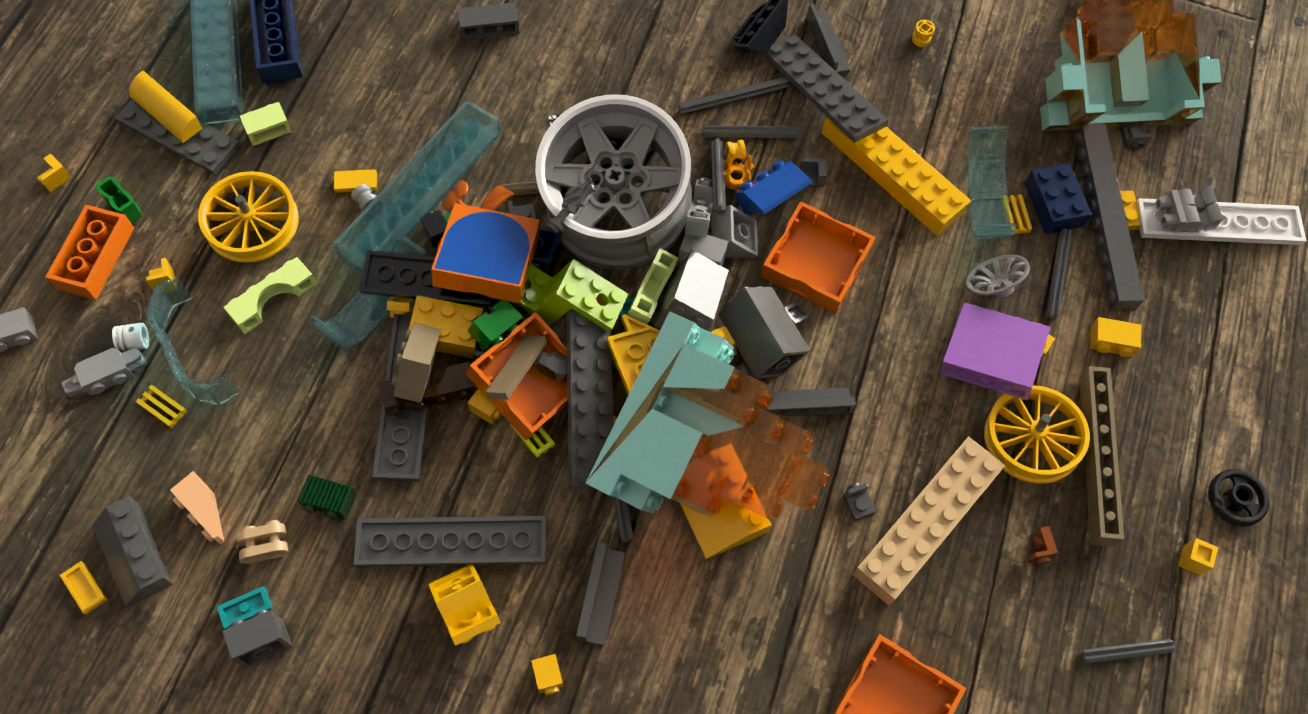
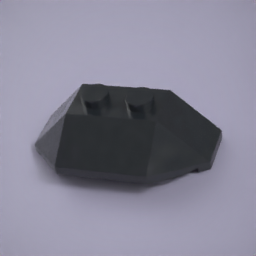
(762, 27)

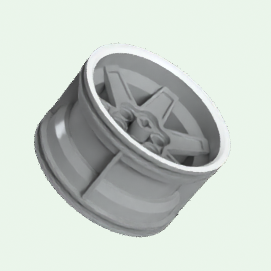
(591, 128)

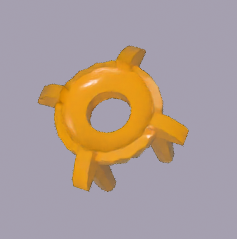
(730, 168)

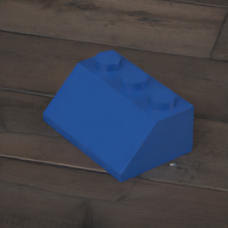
(771, 188)

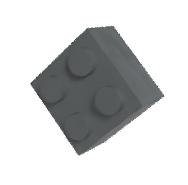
(257, 638)

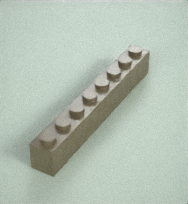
(1101, 458)

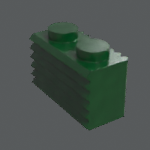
(326, 497)

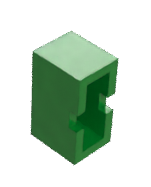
(492, 327)

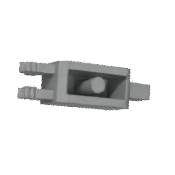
(103, 371)

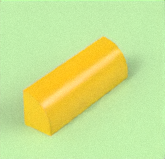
(164, 107)

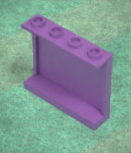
(995, 351)

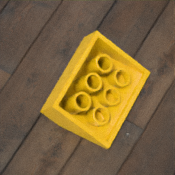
(727, 528)

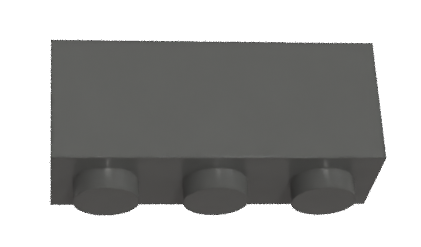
(488, 21)

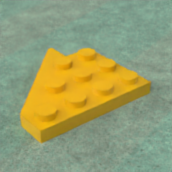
(631, 348)

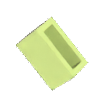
(265, 123)

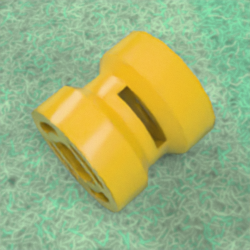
(923, 33)

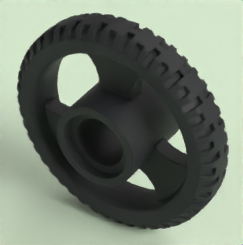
(1245, 492)

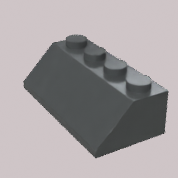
(131, 551)

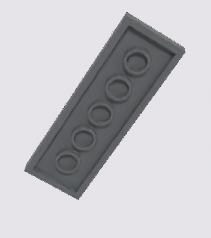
(206, 149)

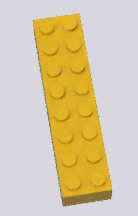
(904, 176)

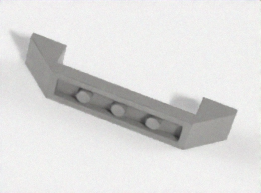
(701, 209)

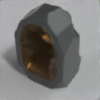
(551, 365)

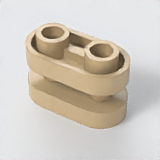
(252, 535)

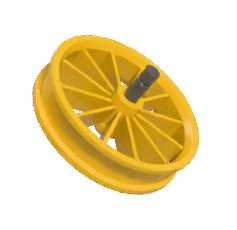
(248, 216)
(1038, 435)

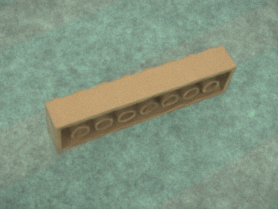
(928, 521)

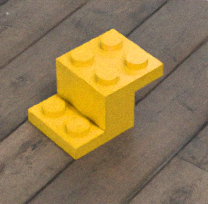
(464, 604)

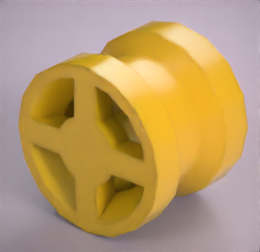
(738, 150)

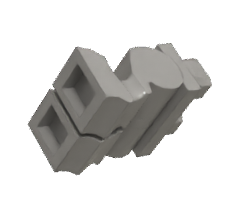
(1190, 211)

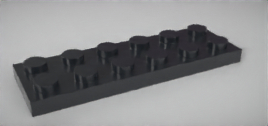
(409, 276)

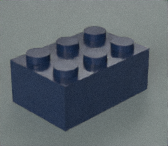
(1057, 198)

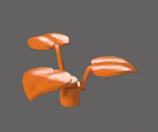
(492, 200)

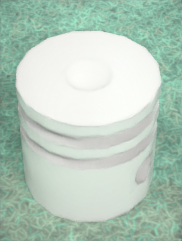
(130, 337)

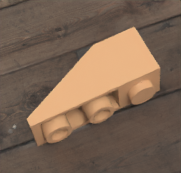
(201, 504)

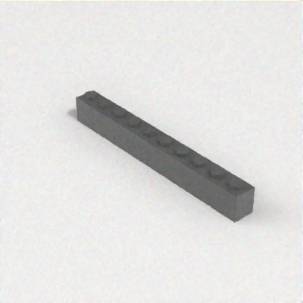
(1108, 218)

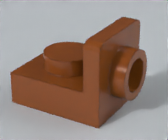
(1045, 544)

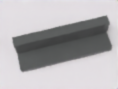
(827, 40)
(812, 402)
(600, 595)

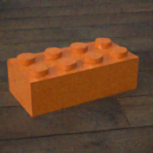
(90, 252)

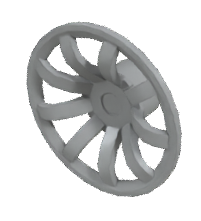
(1001, 283)

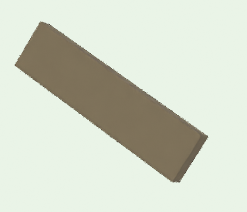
(516, 367)

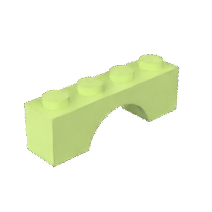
(652, 286)
(247, 308)

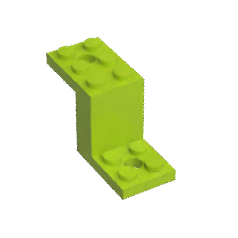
(574, 289)

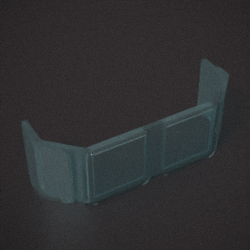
(988, 183)
(161, 304)
(364, 311)

